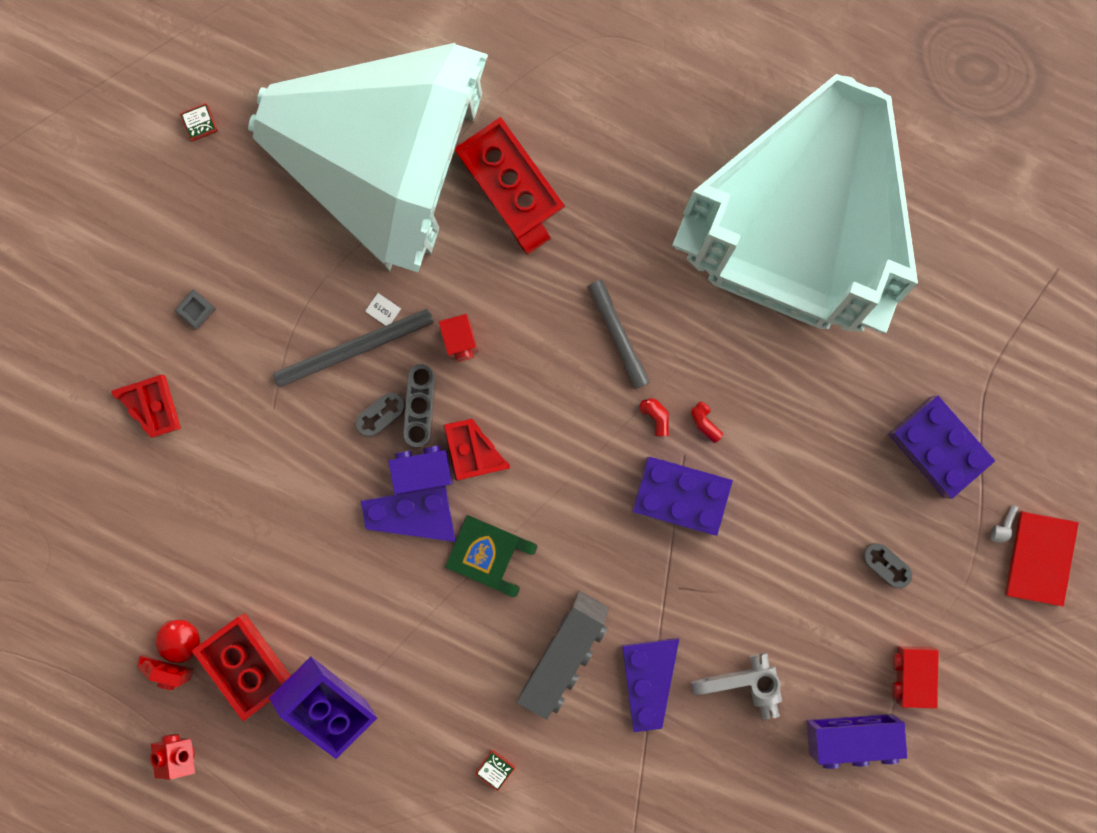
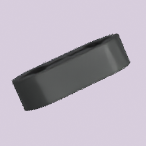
(375, 409)
(891, 560)

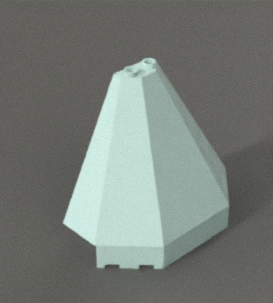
(375, 142)
(811, 214)

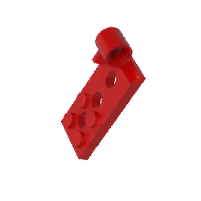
(522, 221)

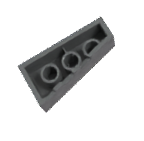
(564, 656)

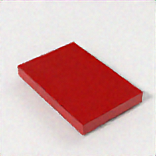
(1041, 558)

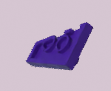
(413, 513)
(649, 679)

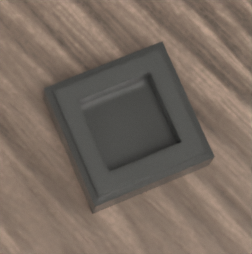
(195, 309)

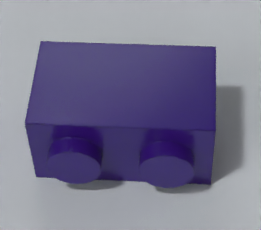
(420, 471)

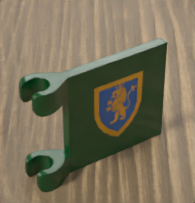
(485, 552)

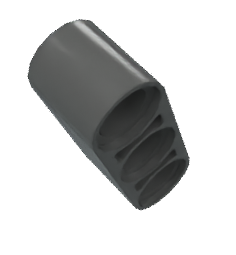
(414, 392)

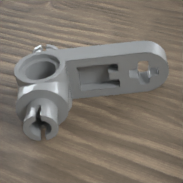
(765, 699)

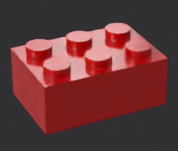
(242, 666)

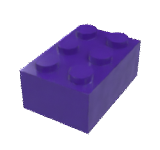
(941, 447)
(682, 495)
(322, 707)
(857, 740)

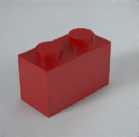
(459, 338)
(916, 677)

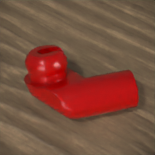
(657, 412)
(705, 425)

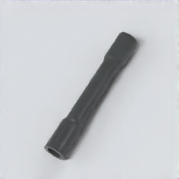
(605, 305)

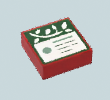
(199, 122)
(495, 770)

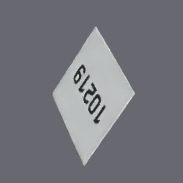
(383, 310)

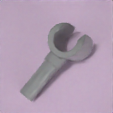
(1004, 533)

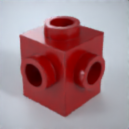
(172, 757)

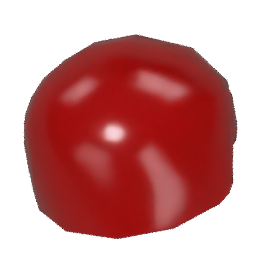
(177, 640)

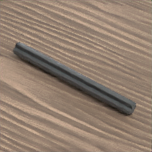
(353, 348)

